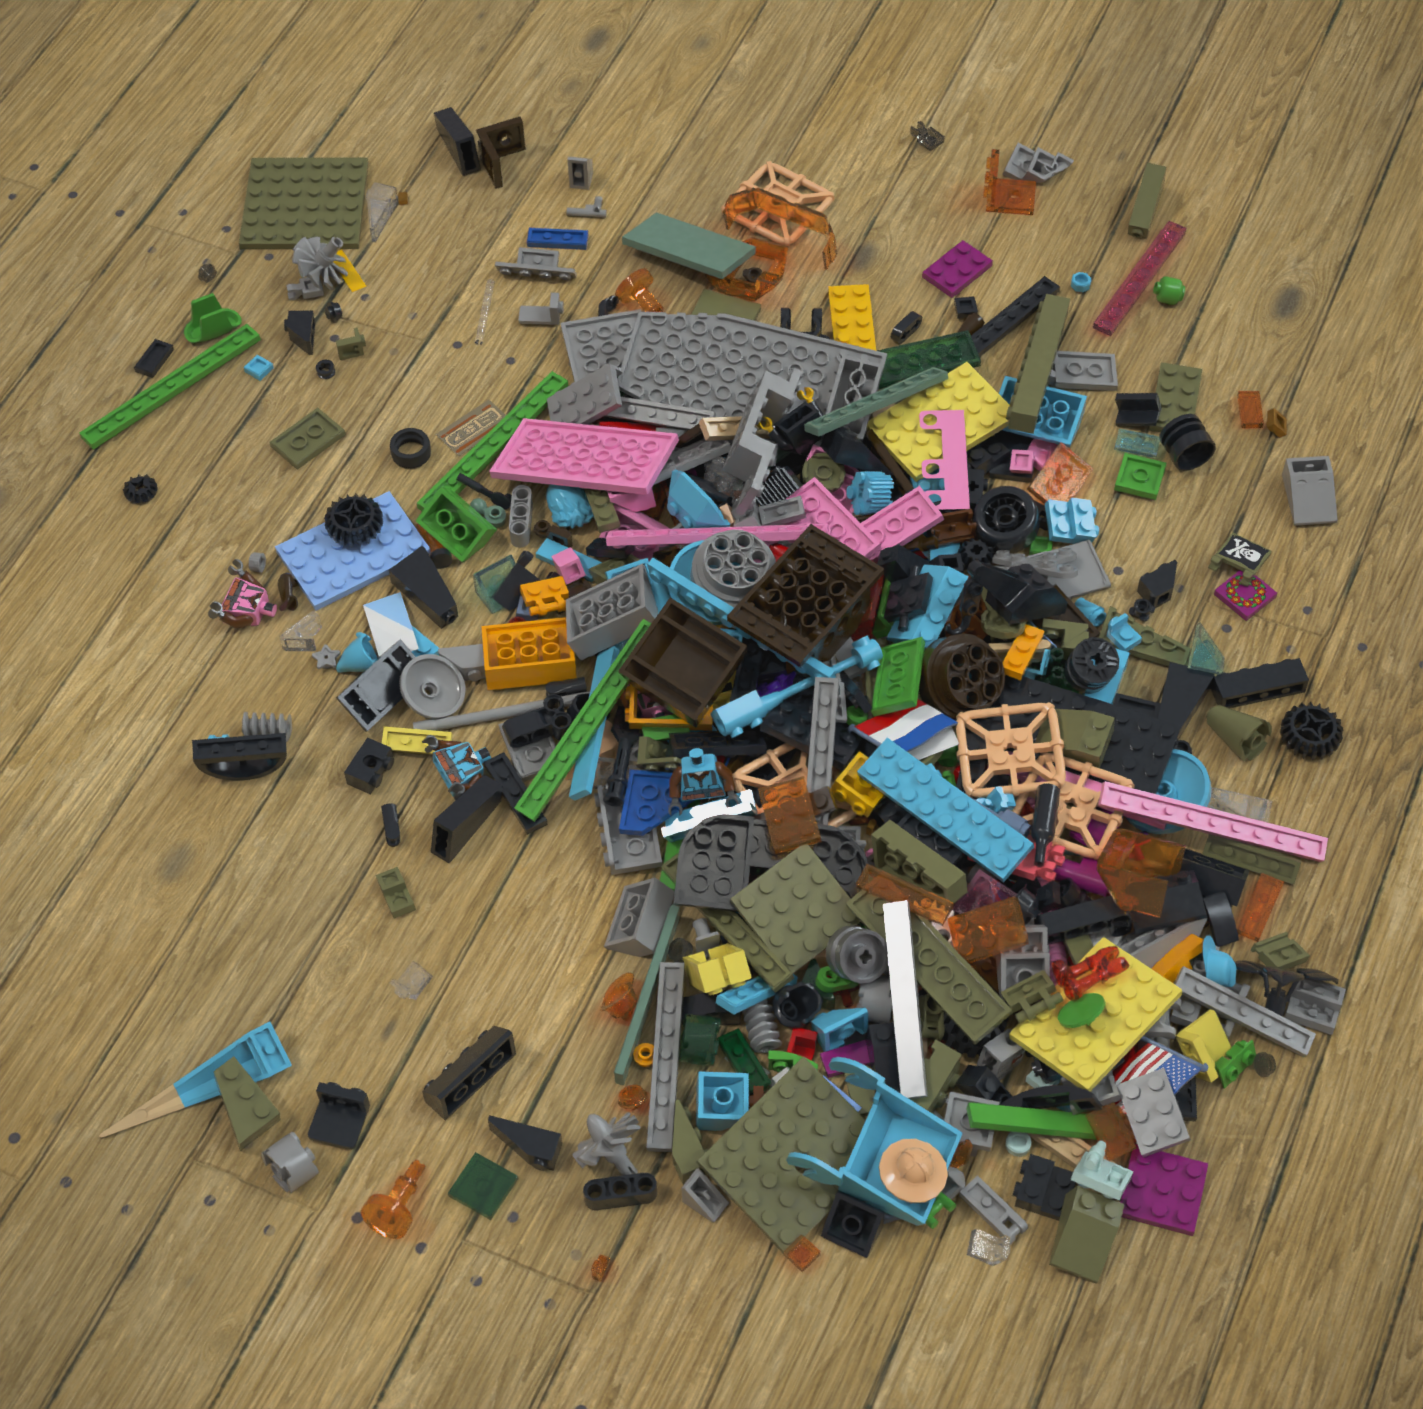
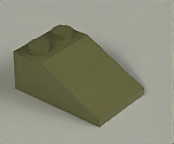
(1084, 734)
(1085, 1233)

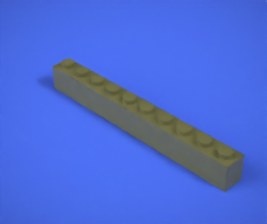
(1037, 364)

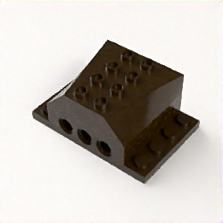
(809, 598)

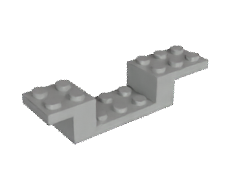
(750, 453)

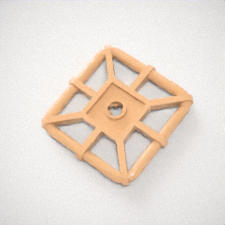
(788, 193)
(1018, 738)
(740, 777)
(1086, 801)

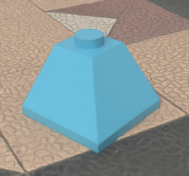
(838, 1025)

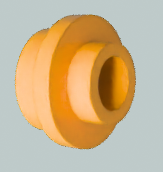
(644, 1061)

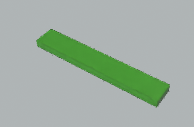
(1029, 1120)

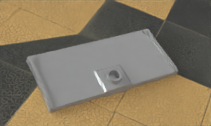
(1090, 575)

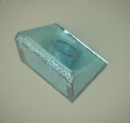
(489, 579)
(1204, 653)

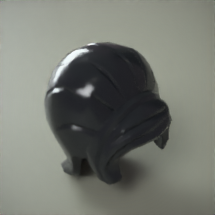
(797, 1004)

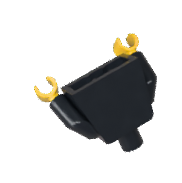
(790, 430)

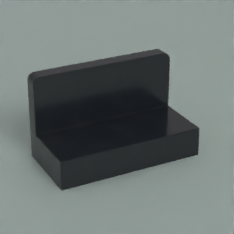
(1137, 409)

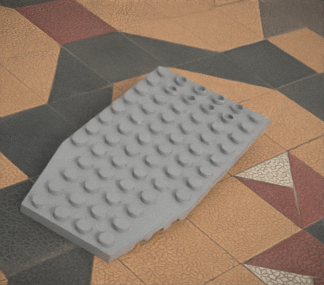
(721, 358)

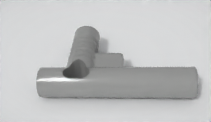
(590, 210)

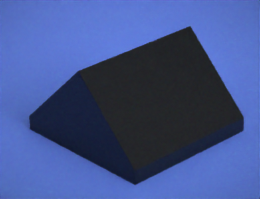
(853, 1224)

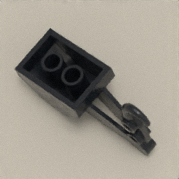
(1013, 593)

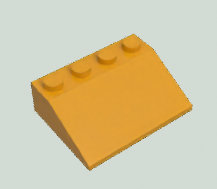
(527, 653)

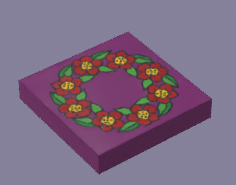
(1243, 599)

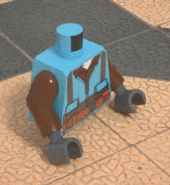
(457, 763)
(701, 778)

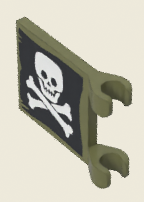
(1242, 555)

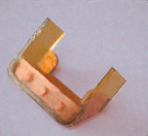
(1129, 868)

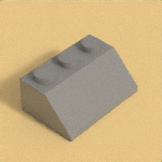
(640, 918)

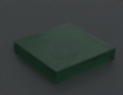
(483, 1186)

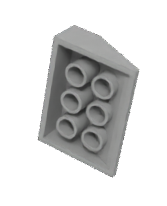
(609, 612)

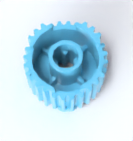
(870, 492)

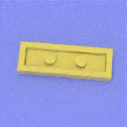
(411, 739)

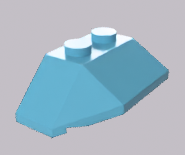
(692, 504)

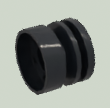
(1187, 442)
(1080, 669)

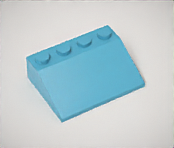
(1058, 416)

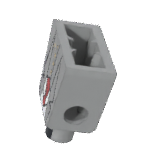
(1001, 1055)

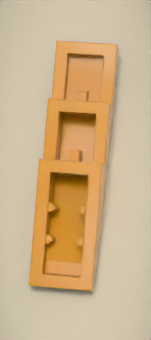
(1178, 957)

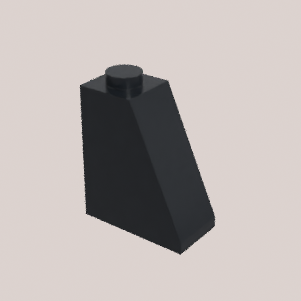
(898, 561)

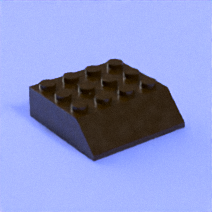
(683, 662)

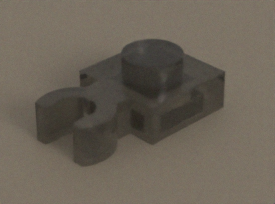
(928, 137)

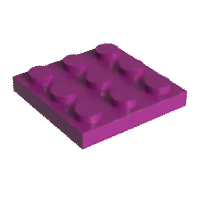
(1164, 1191)

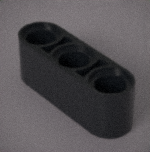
(608, 1186)

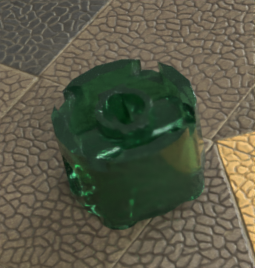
(699, 1040)

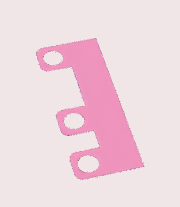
(954, 462)

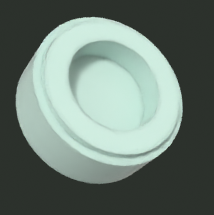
(1018, 1143)

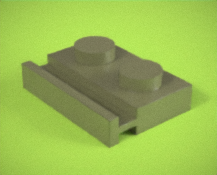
(1280, 952)

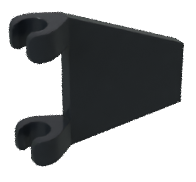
(509, 590)

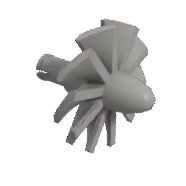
(317, 260)
(608, 1141)

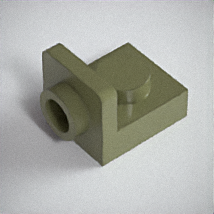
(351, 346)

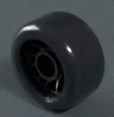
(1010, 506)

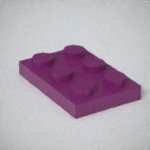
(957, 269)

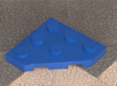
(646, 802)

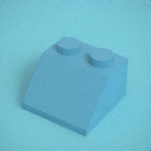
(721, 1099)

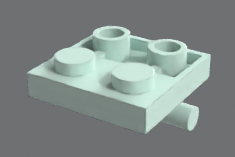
(1101, 1174)

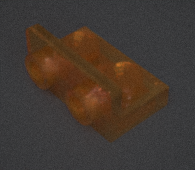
(1110, 1128)

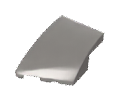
(1034, 165)

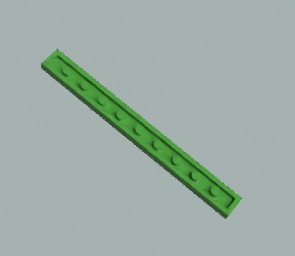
(169, 386)
(496, 440)
(578, 733)

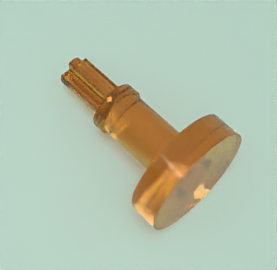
(636, 288)
(388, 1212)

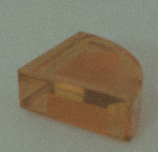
(599, 1267)

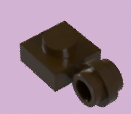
(560, 535)

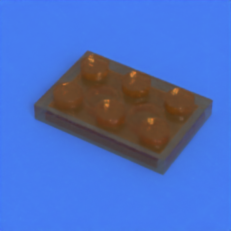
(1060, 476)
(789, 815)
(988, 930)

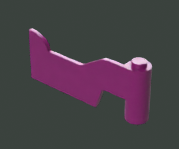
(1085, 873)

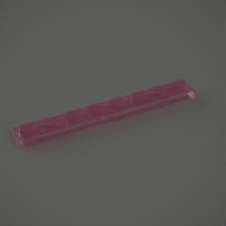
(1139, 278)

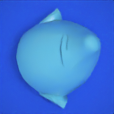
(357, 655)

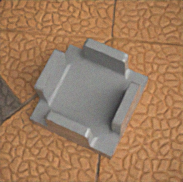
(957, 1116)

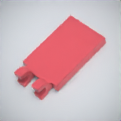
(1029, 871)

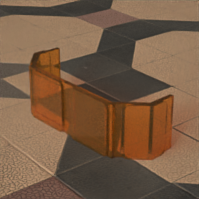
(761, 199)

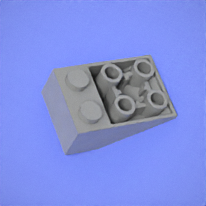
(1310, 490)

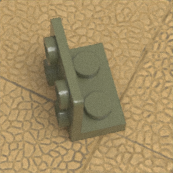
(656, 756)

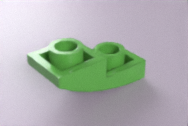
(780, 1060)

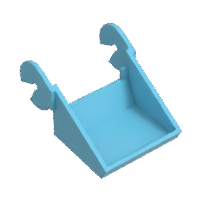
(889, 1121)

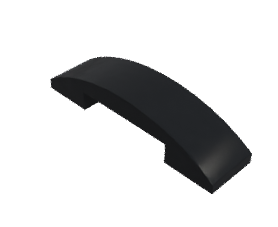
(1054, 1097)

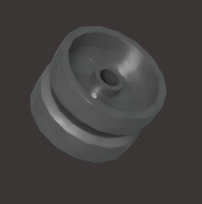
(857, 954)

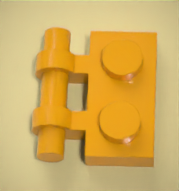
(545, 591)

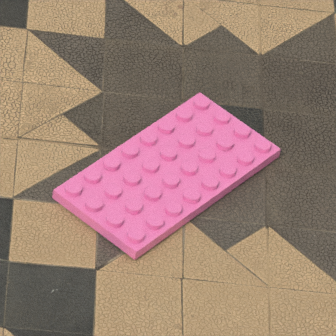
(585, 456)

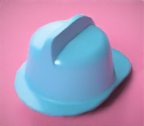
(1218, 965)

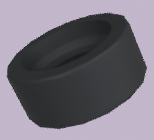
(410, 460)

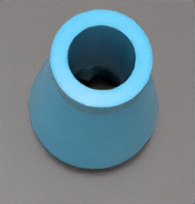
(1093, 612)

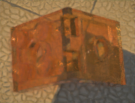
(1000, 191)

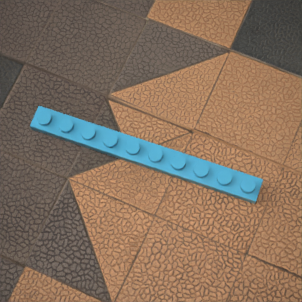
(716, 607)

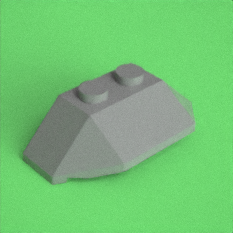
(1154, 944)

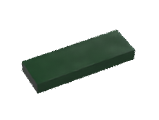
(743, 1059)

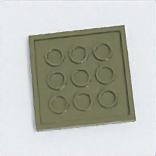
(795, 907)

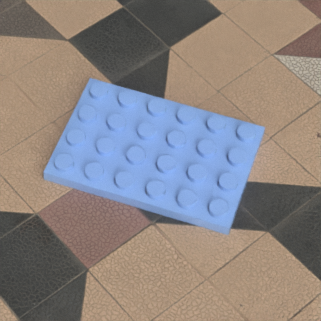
(332, 571)

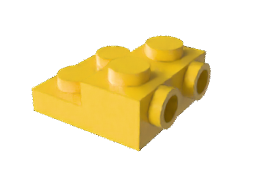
(856, 790)

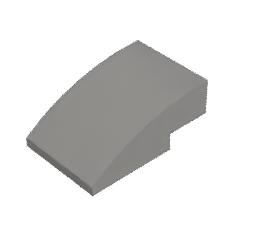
(1024, 961)

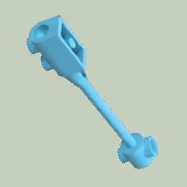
(752, 708)

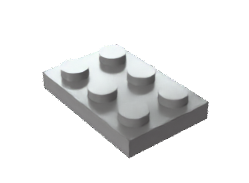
(1153, 1112)

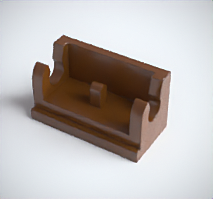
(954, 528)

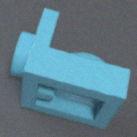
(1122, 633)

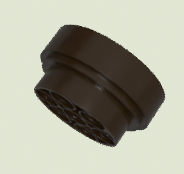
(939, 670)

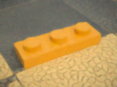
(1022, 652)

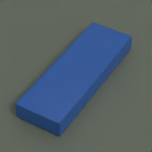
(557, 238)

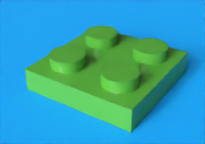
(1140, 476)

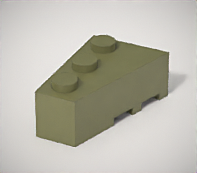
(244, 1102)

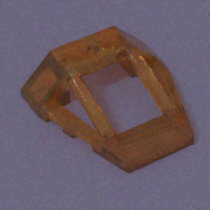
(765, 282)

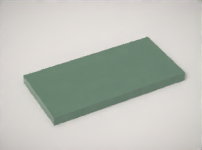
(689, 245)

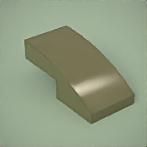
(395, 892)

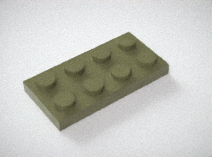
(1177, 392)

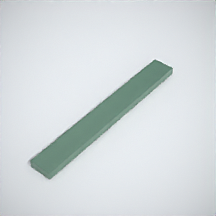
(875, 401)
(646, 996)

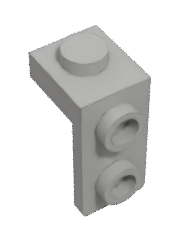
(542, 314)

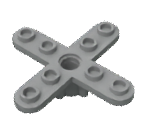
(1046, 565)

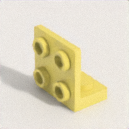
(1205, 1043)

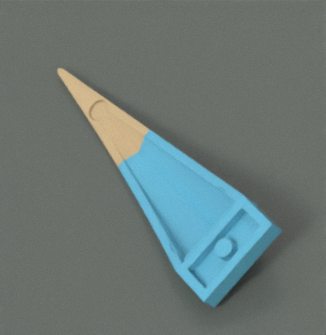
(256, 1051)

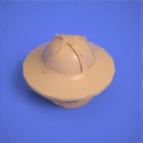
(913, 1170)

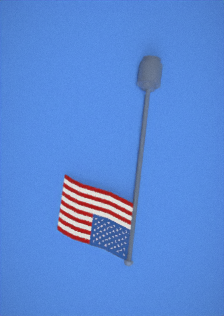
(1155, 1057)

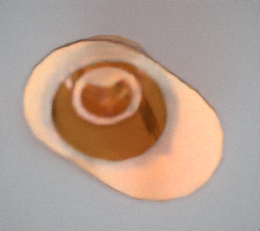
(620, 997)

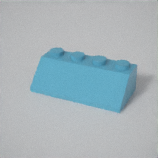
(943, 595)

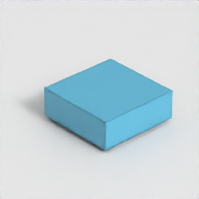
(258, 367)

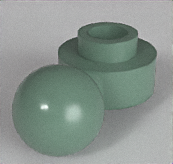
(481, 507)

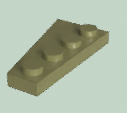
(1153, 646)

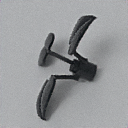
(1276, 998)

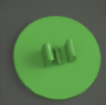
(1081, 1011)

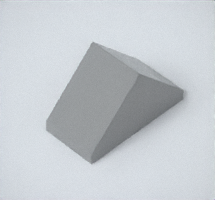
(703, 1196)

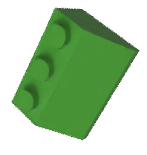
(455, 524)

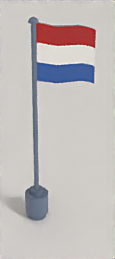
(912, 729)

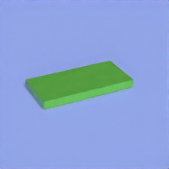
(898, 677)

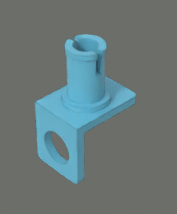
(1031, 673)

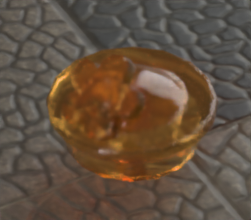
(632, 1097)

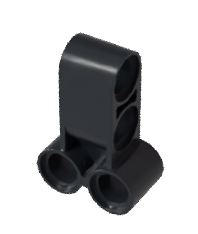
(538, 723)

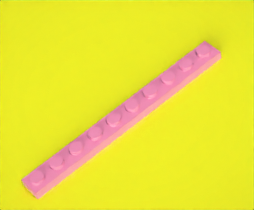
(686, 536)
(1213, 821)

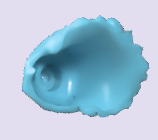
(568, 506)

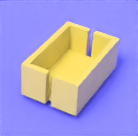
(724, 968)

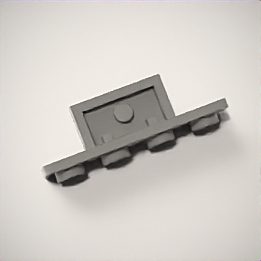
(536, 262)

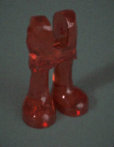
(1102, 965)

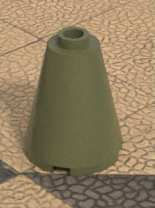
(1240, 731)

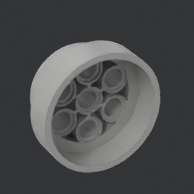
(713, 579)

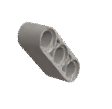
(520, 516)

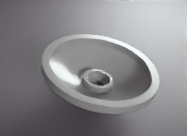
(440, 679)

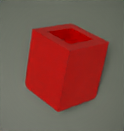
(803, 1043)

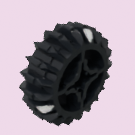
(353, 520)
(1315, 724)

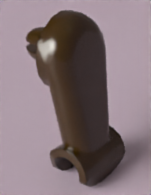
(285, 586)

